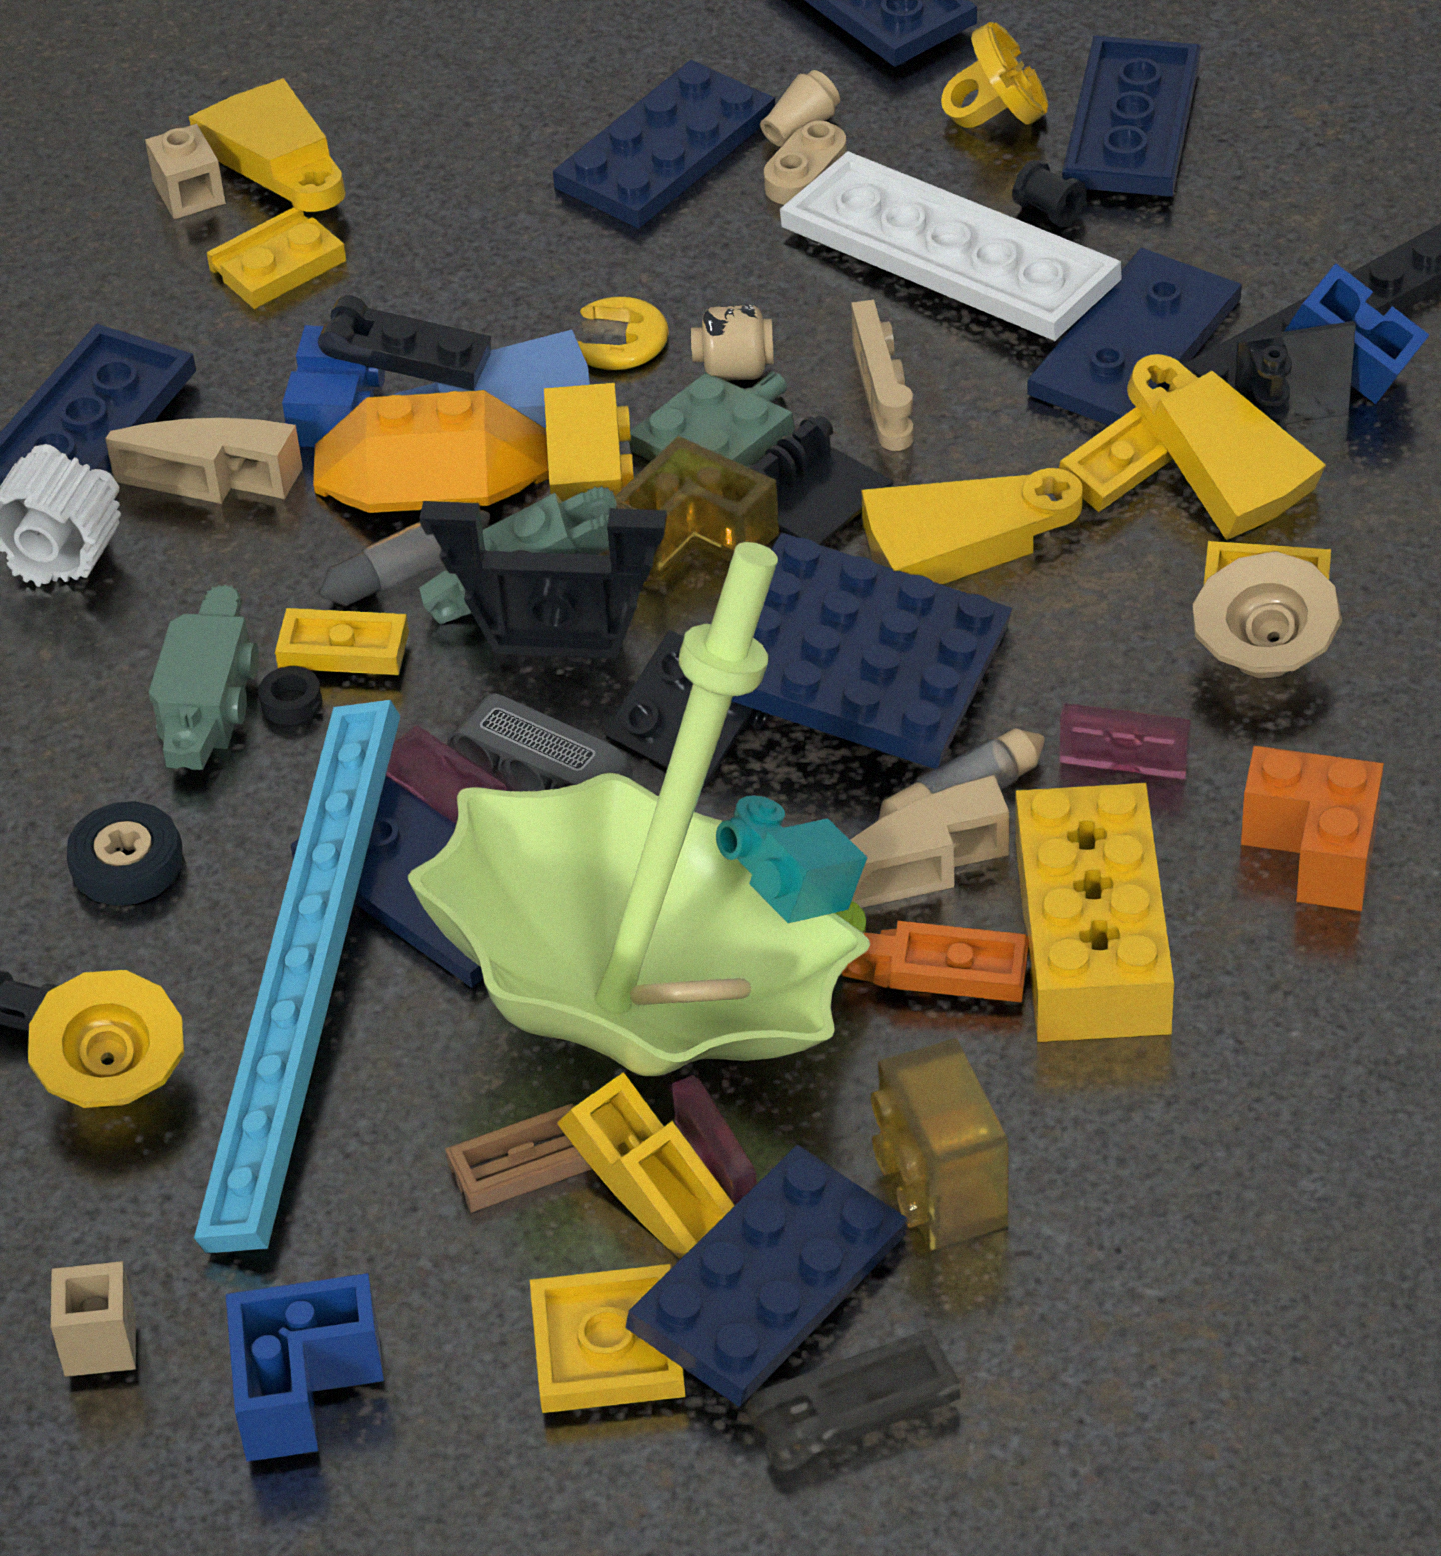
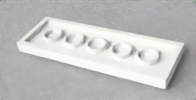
(951, 245)

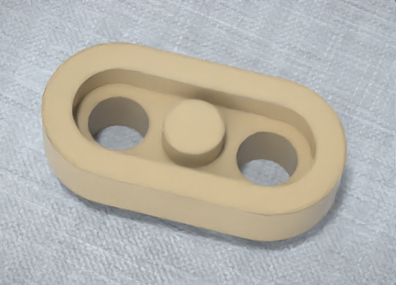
(803, 159)

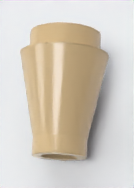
(806, 100)

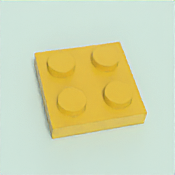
(586, 1350)

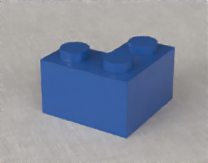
(293, 1344)

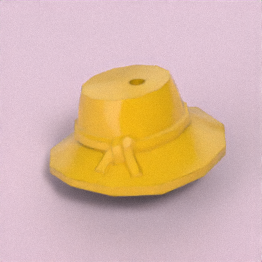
(100, 1019)

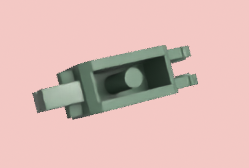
(543, 527)
(203, 679)

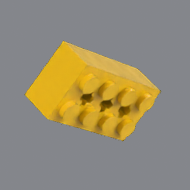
(1093, 913)

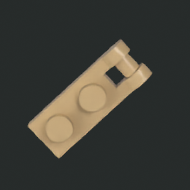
(882, 378)

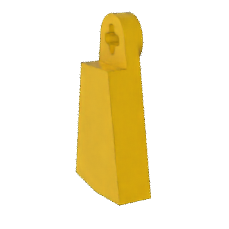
(274, 144)
(1223, 445)
(966, 524)

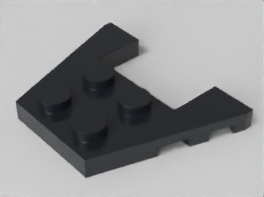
(548, 599)

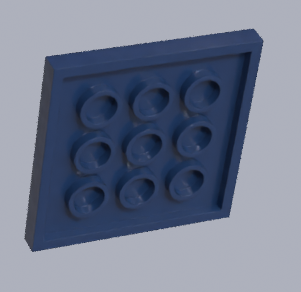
(871, 651)

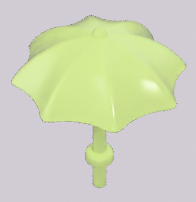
(622, 888)

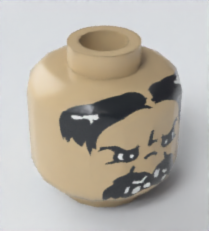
(733, 342)

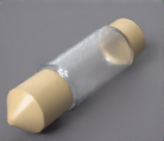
(1001, 756)

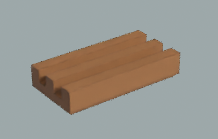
(525, 1166)

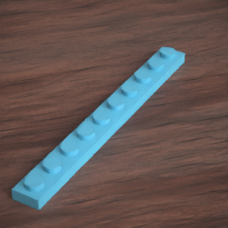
(297, 981)

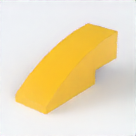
(646, 1165)

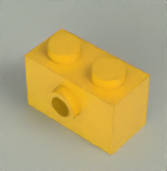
(585, 439)

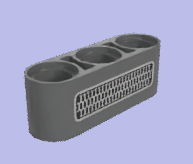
(532, 748)

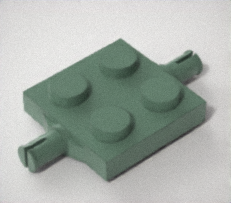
(719, 418)

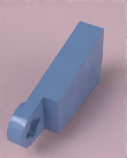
(522, 372)

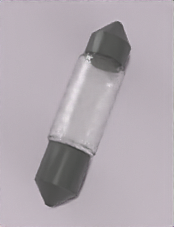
(384, 565)

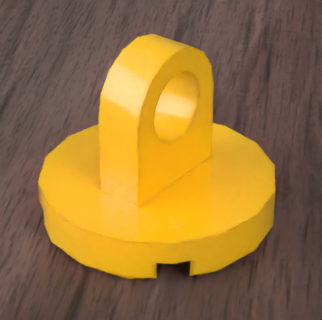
(999, 81)

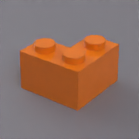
(1316, 809)

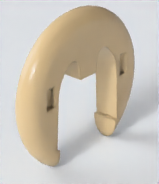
(690, 991)

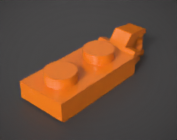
(945, 961)

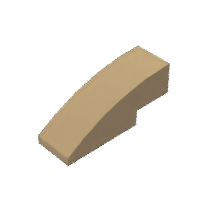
(207, 457)
(924, 841)

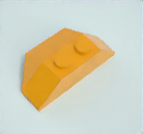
(429, 449)

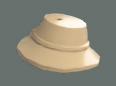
(1266, 600)

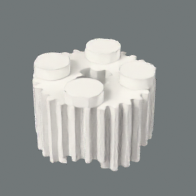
(56, 516)

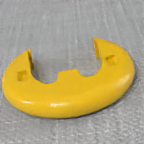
(644, 334)

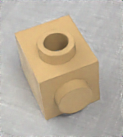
(185, 171)
(93, 1319)

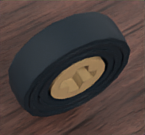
(111, 875)

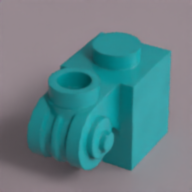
(794, 868)

